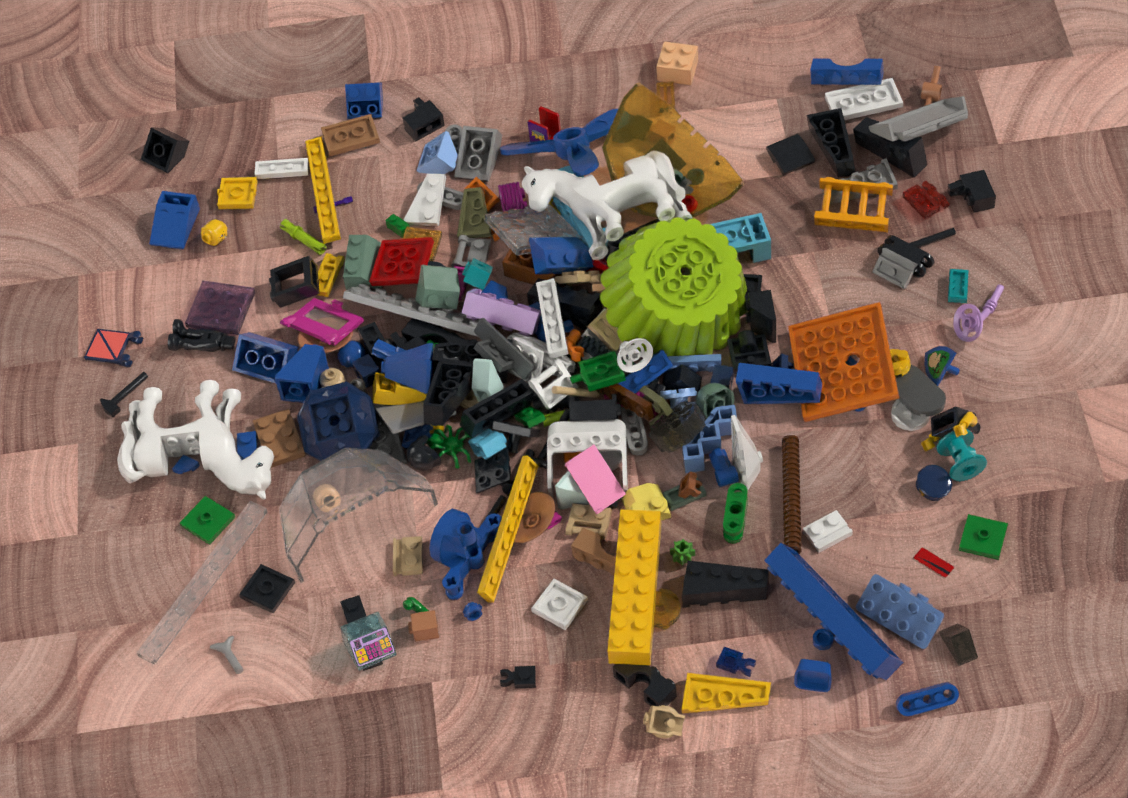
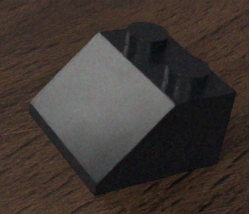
(164, 149)
(761, 314)

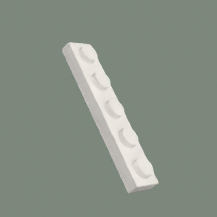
(552, 318)

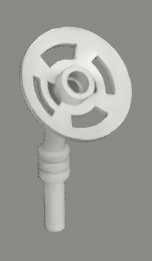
(634, 354)

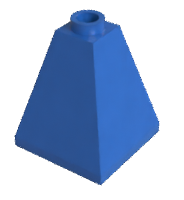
(411, 367)

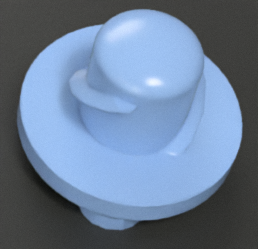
(676, 398)

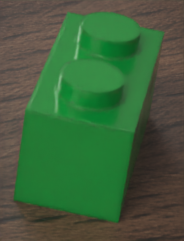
(397, 225)

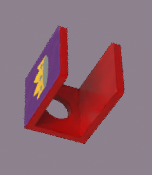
(548, 125)

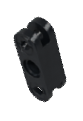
(910, 252)

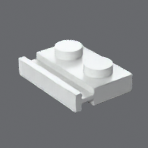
(827, 531)

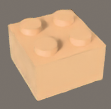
(677, 63)

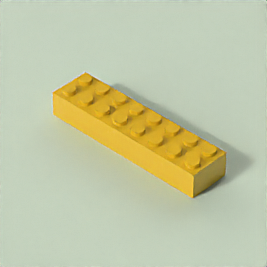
(634, 587)

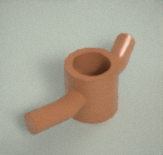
(931, 90)

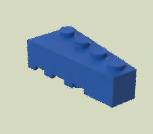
(777, 385)

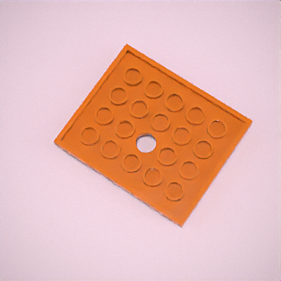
(824, 348)

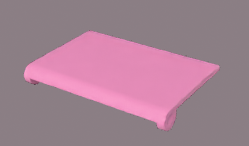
(595, 479)

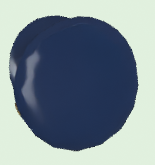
(933, 482)

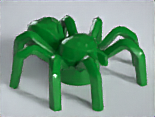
(450, 445)

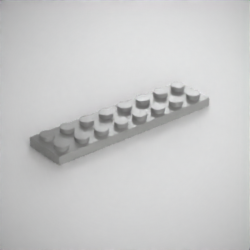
(410, 308)

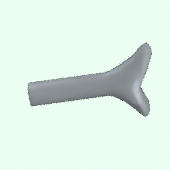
(225, 648)

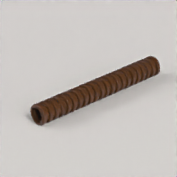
(791, 492)

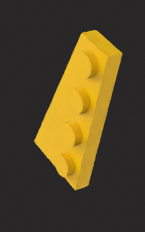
(721, 693)

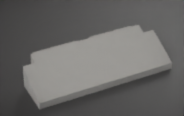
(922, 120)

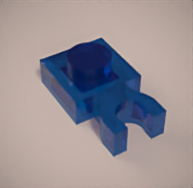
(732, 660)

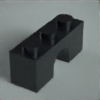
(660, 690)

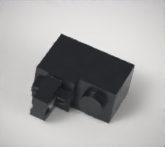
(423, 120)
(975, 190)

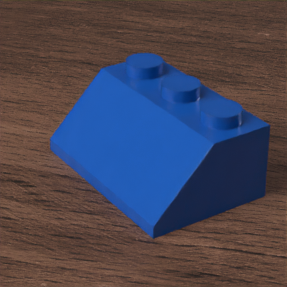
(559, 255)
(261, 356)

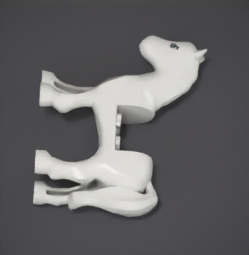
(645, 181)
(149, 446)

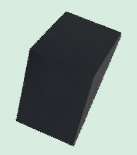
(681, 378)

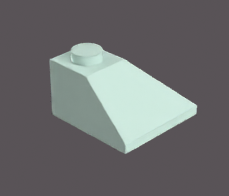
(569, 492)

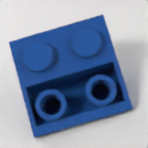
(364, 99)

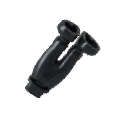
(198, 339)

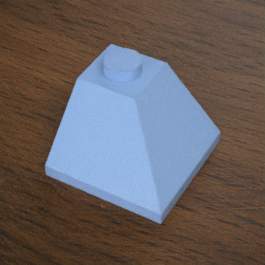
(438, 156)

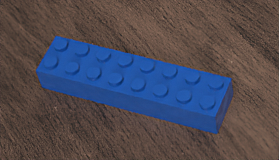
(833, 612)

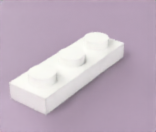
(281, 168)

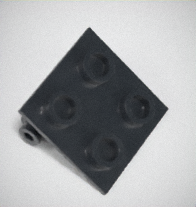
(492, 471)

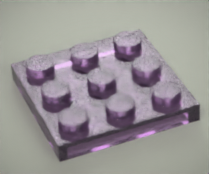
(220, 307)

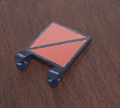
(110, 345)

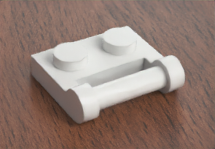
(545, 394)

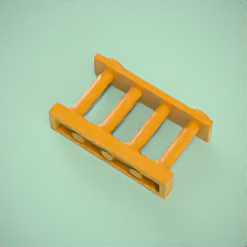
(860, 220)

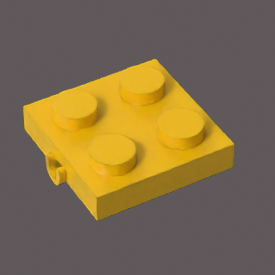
(237, 193)

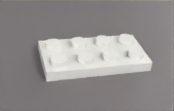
(865, 99)

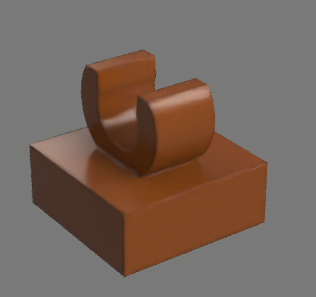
(688, 485)

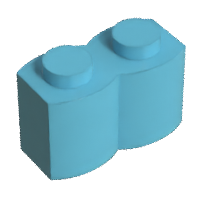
(487, 443)

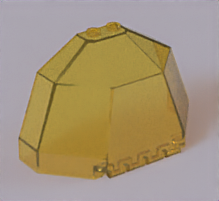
(649, 125)

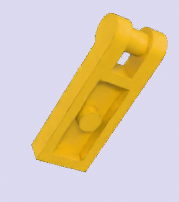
(328, 273)

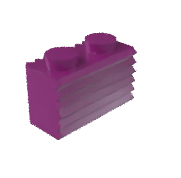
(511, 196)

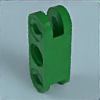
(734, 523)

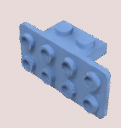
(900, 610)

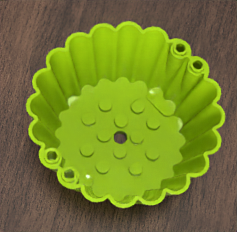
(672, 310)

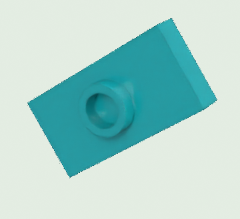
(958, 286)

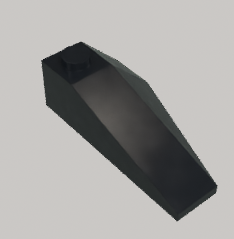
(461, 353)

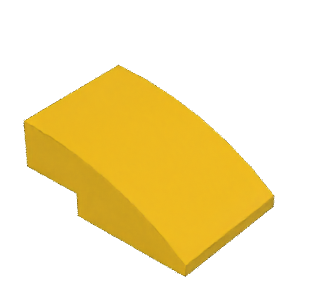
(393, 393)

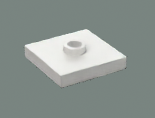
(559, 604)

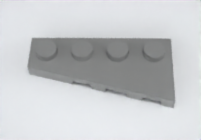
(873, 174)

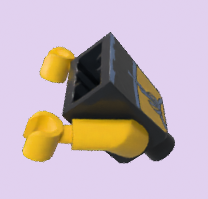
(951, 420)

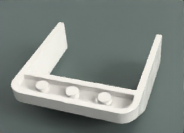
(580, 435)

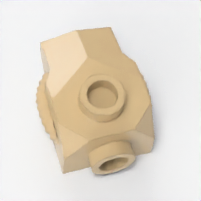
(663, 721)

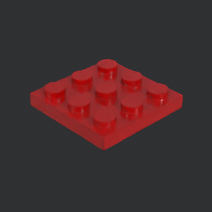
(401, 261)

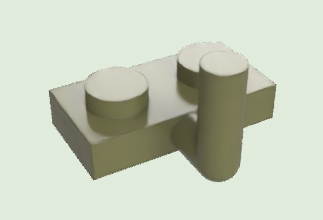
(658, 403)

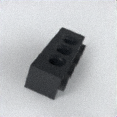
(496, 408)

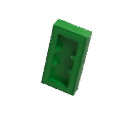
(530, 417)

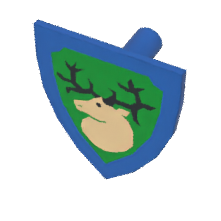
(938, 362)

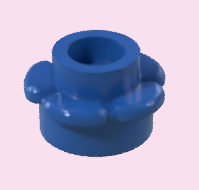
(472, 611)

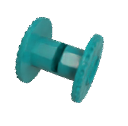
(967, 462)

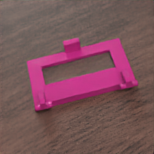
(324, 321)

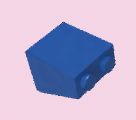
(301, 373)

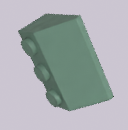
(360, 260)

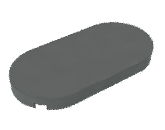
(920, 393)

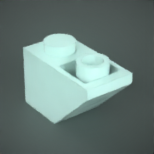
(485, 379)

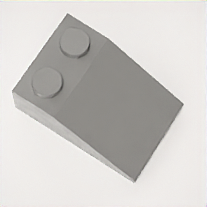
(478, 153)

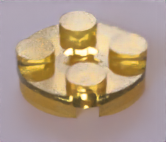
(671, 612)

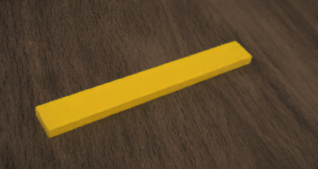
(322, 190)
(507, 529)

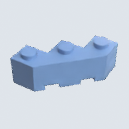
(707, 440)

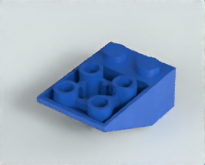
(173, 219)

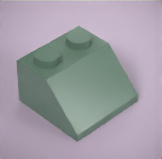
(438, 287)

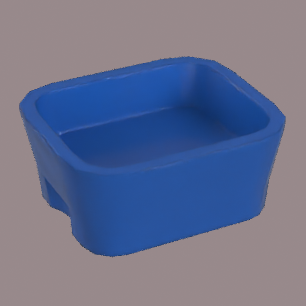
(813, 675)

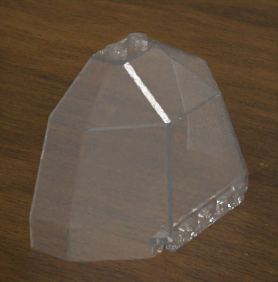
(334, 488)

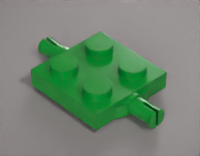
(600, 371)

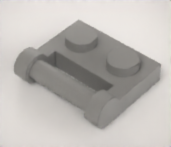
(478, 249)

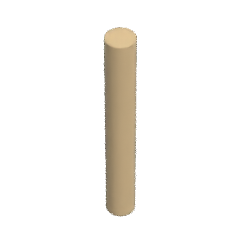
(574, 392)

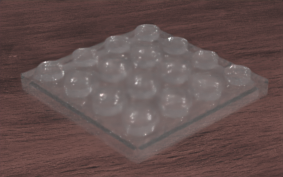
(519, 225)

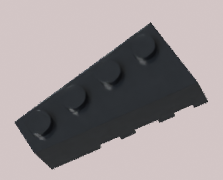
(832, 137)
(906, 155)

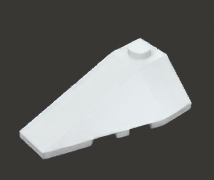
(744, 454)

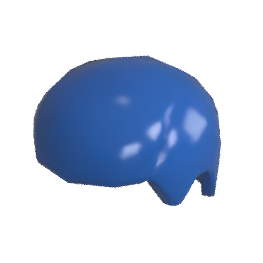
(350, 353)

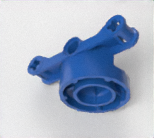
(460, 546)

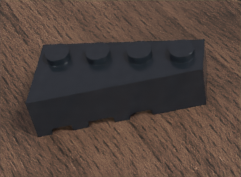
(574, 305)
(447, 391)
(723, 583)

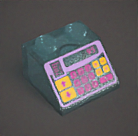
(368, 641)

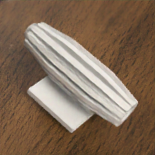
(537, 353)

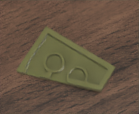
(473, 215)

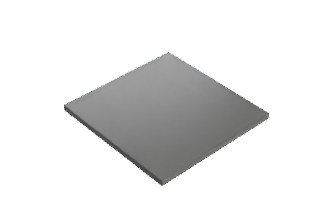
(402, 416)

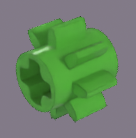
(682, 551)

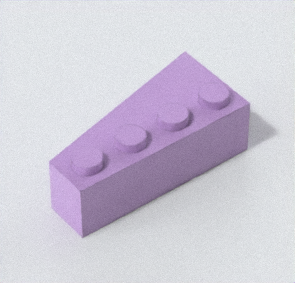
(501, 312)

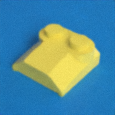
(647, 498)

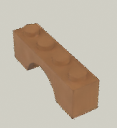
(588, 549)

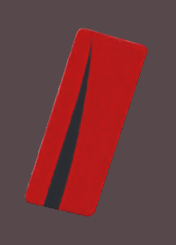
(933, 562)

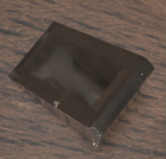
(959, 643)

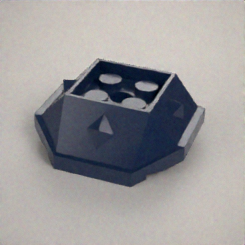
(340, 401)

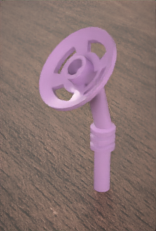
(974, 321)

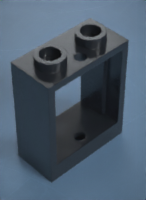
(299, 292)

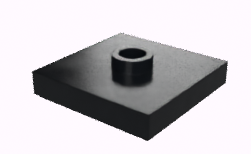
(267, 588)

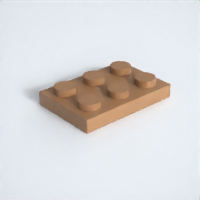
(350, 135)
(279, 435)

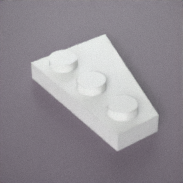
(428, 202)

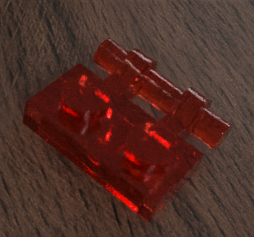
(921, 201)

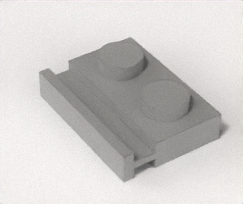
(894, 268)

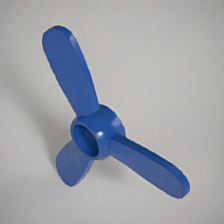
(570, 144)

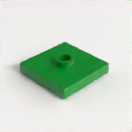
(207, 520)
(983, 537)

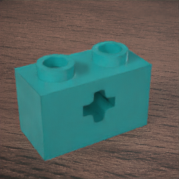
(477, 273)

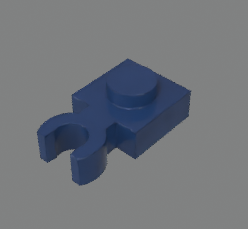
(412, 434)

